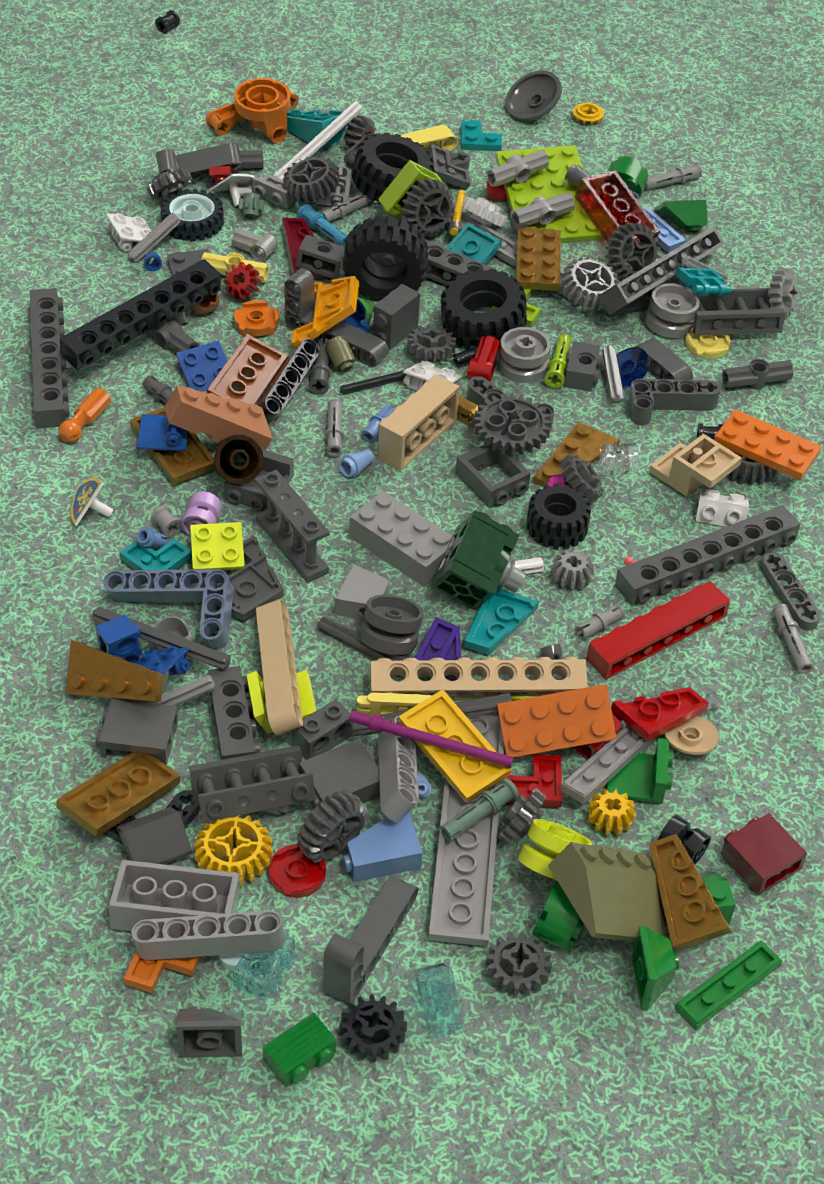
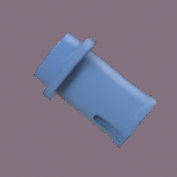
(148, 537)

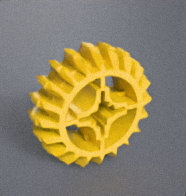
(251, 851)

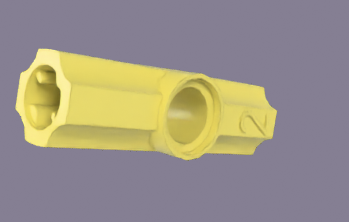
(224, 263)

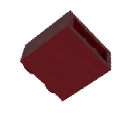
(763, 853)

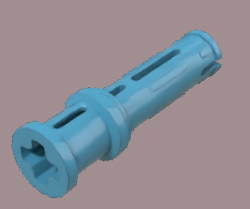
(318, 223)

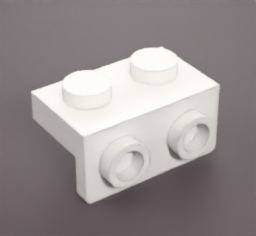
(721, 509)

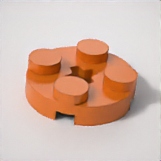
(265, 324)

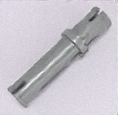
(691, 173)
(339, 210)
(334, 444)
(782, 617)

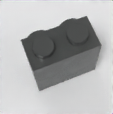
(396, 315)

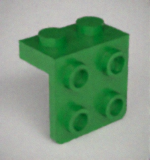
(646, 775)

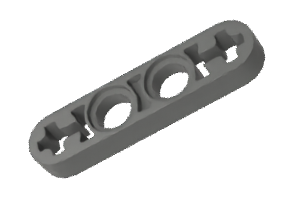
(794, 589)

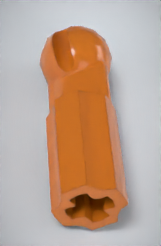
(85, 414)

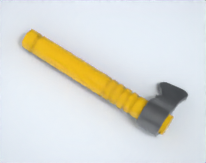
(455, 226)

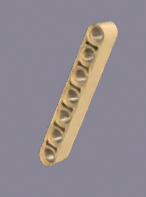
(279, 667)

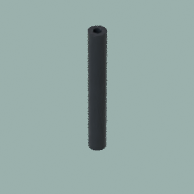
(372, 382)

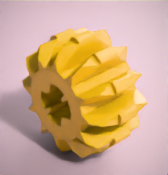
(611, 812)

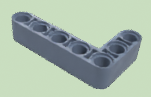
(180, 592)

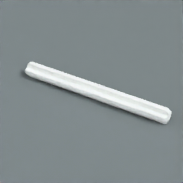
(322, 137)

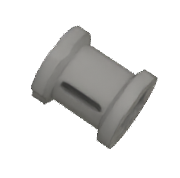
(168, 523)

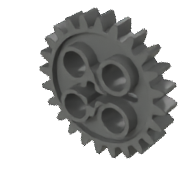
(523, 433)

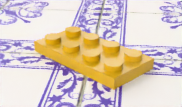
(444, 718)

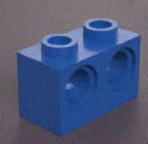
(120, 638)

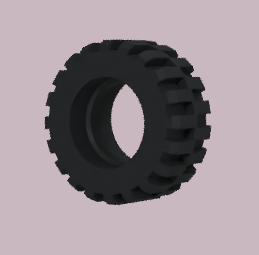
(381, 160)
(391, 237)
(482, 290)

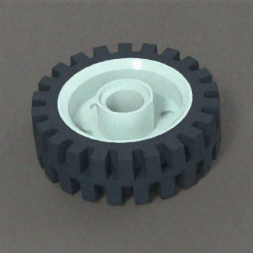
(199, 214)

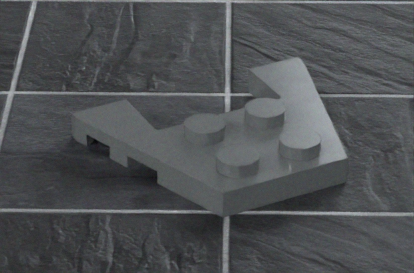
(253, 584)

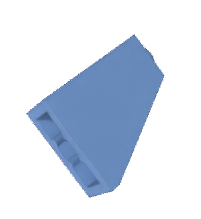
(383, 850)

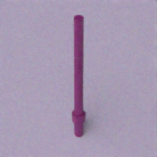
(377, 724)

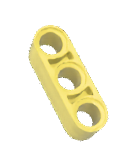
(438, 135)

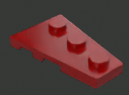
(660, 714)

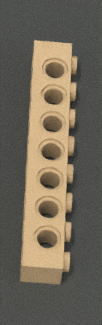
(466, 688)

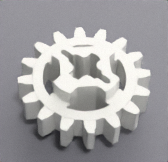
(484, 211)

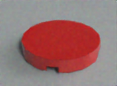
(293, 878)

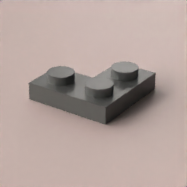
(445, 170)

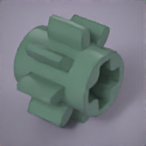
(251, 205)

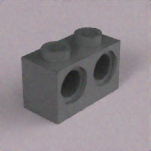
(323, 730)

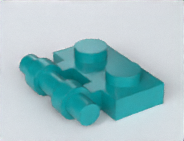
(703, 281)

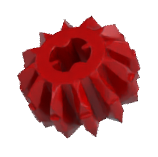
(244, 289)

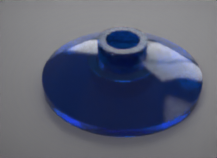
(632, 365)

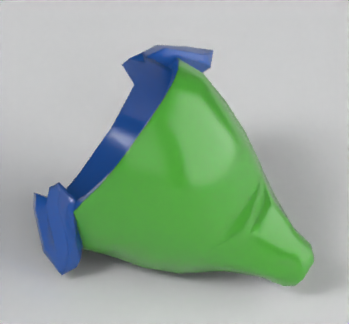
(362, 316)

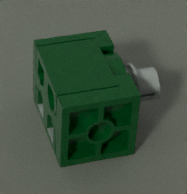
(478, 562)

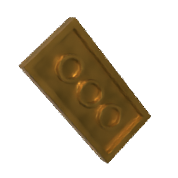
(538, 258)
(180, 464)
(117, 792)

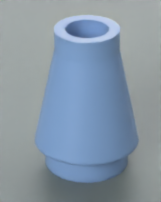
(355, 463)

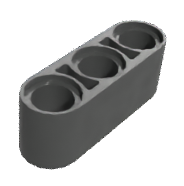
(664, 362)

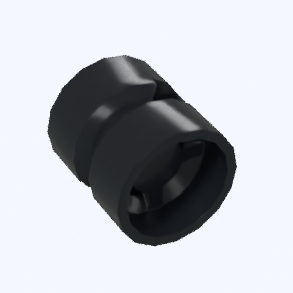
(694, 839)

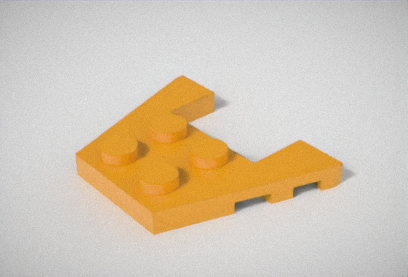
(332, 305)

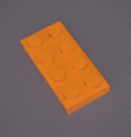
(768, 444)
(557, 721)

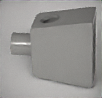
(357, 590)

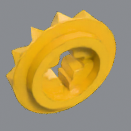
(582, 111)

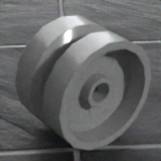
(671, 310)
(524, 355)

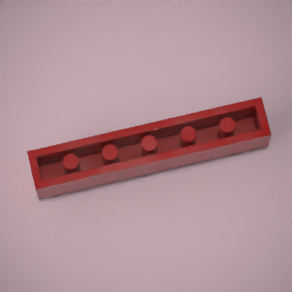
(657, 629)

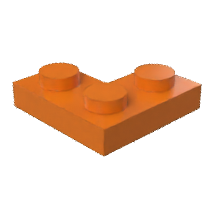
(146, 973)

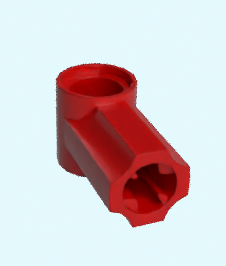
(484, 360)

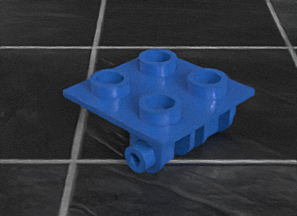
(201, 364)
(159, 434)
(165, 660)

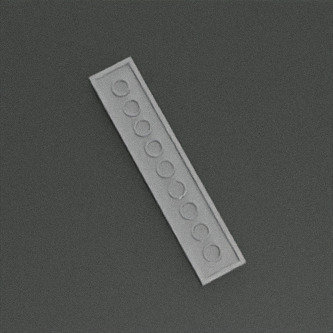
(467, 863)

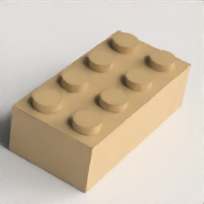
(418, 422)

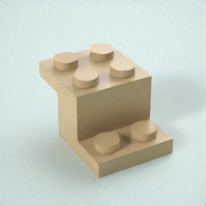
(696, 464)

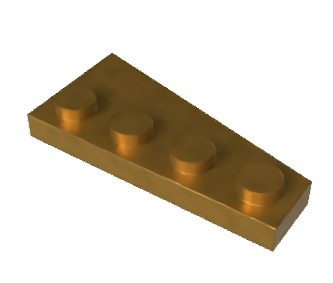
(580, 441)
(109, 676)
(686, 900)

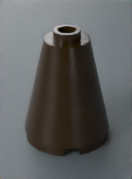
(238, 459)

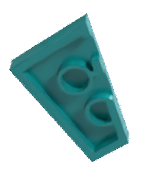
(497, 620)

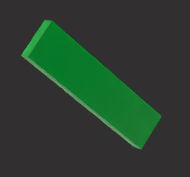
(728, 985)

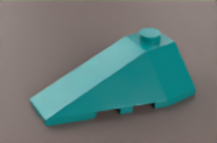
(311, 123)

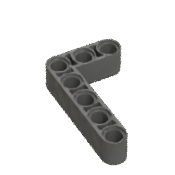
(300, 311)
(352, 960)

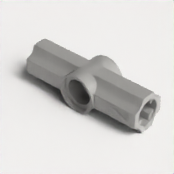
(518, 168)
(542, 210)

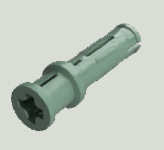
(489, 803)

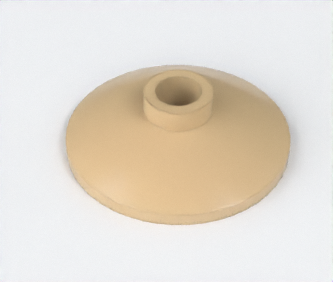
(694, 736)

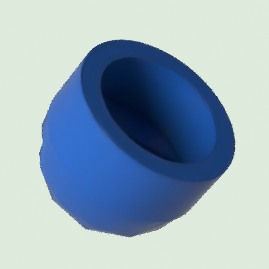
(156, 263)

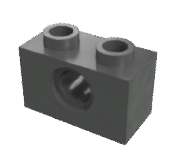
(320, 257)
(582, 366)

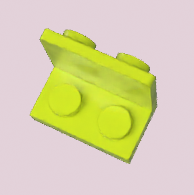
(217, 546)
(258, 699)

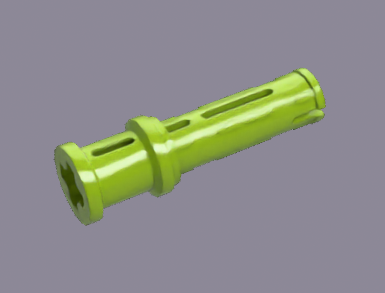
(563, 346)

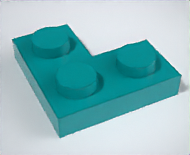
(474, 139)
(166, 558)

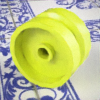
(547, 843)

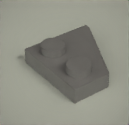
(181, 260)

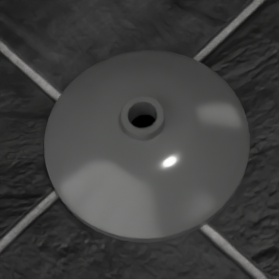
(533, 95)

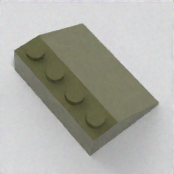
(610, 890)

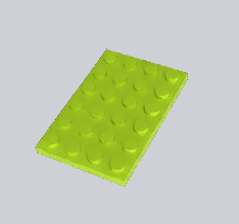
(549, 183)

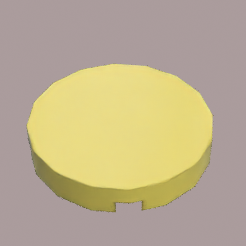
(707, 345)

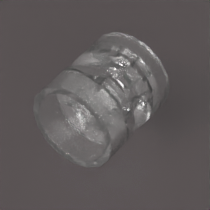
(627, 459)

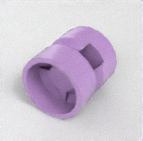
(202, 509)

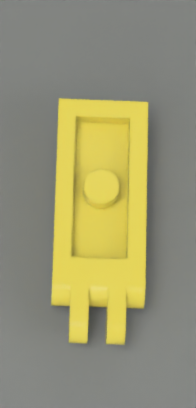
(388, 702)

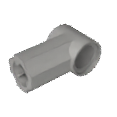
(259, 246)

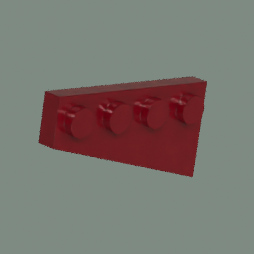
(294, 234)

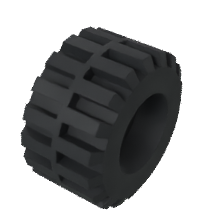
(558, 516)

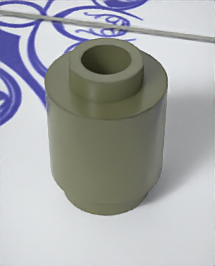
(340, 353)

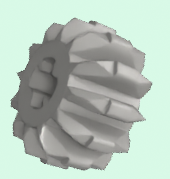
(572, 569)

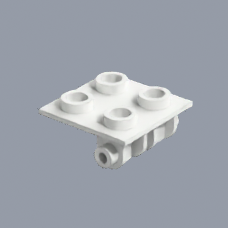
(127, 229)
(424, 372)

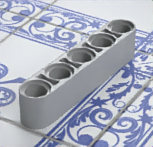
(397, 775)
(189, 935)

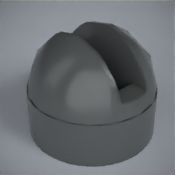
(552, 651)

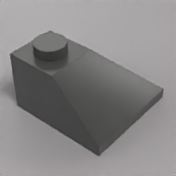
(208, 1033)

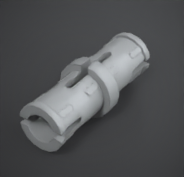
(599, 622)

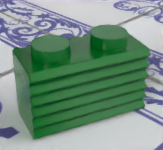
(300, 1050)

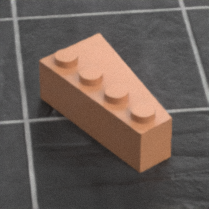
(217, 416)

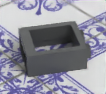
(483, 457)

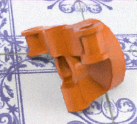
(262, 103)

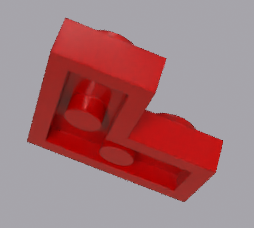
(546, 778)

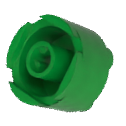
(631, 173)
(559, 921)

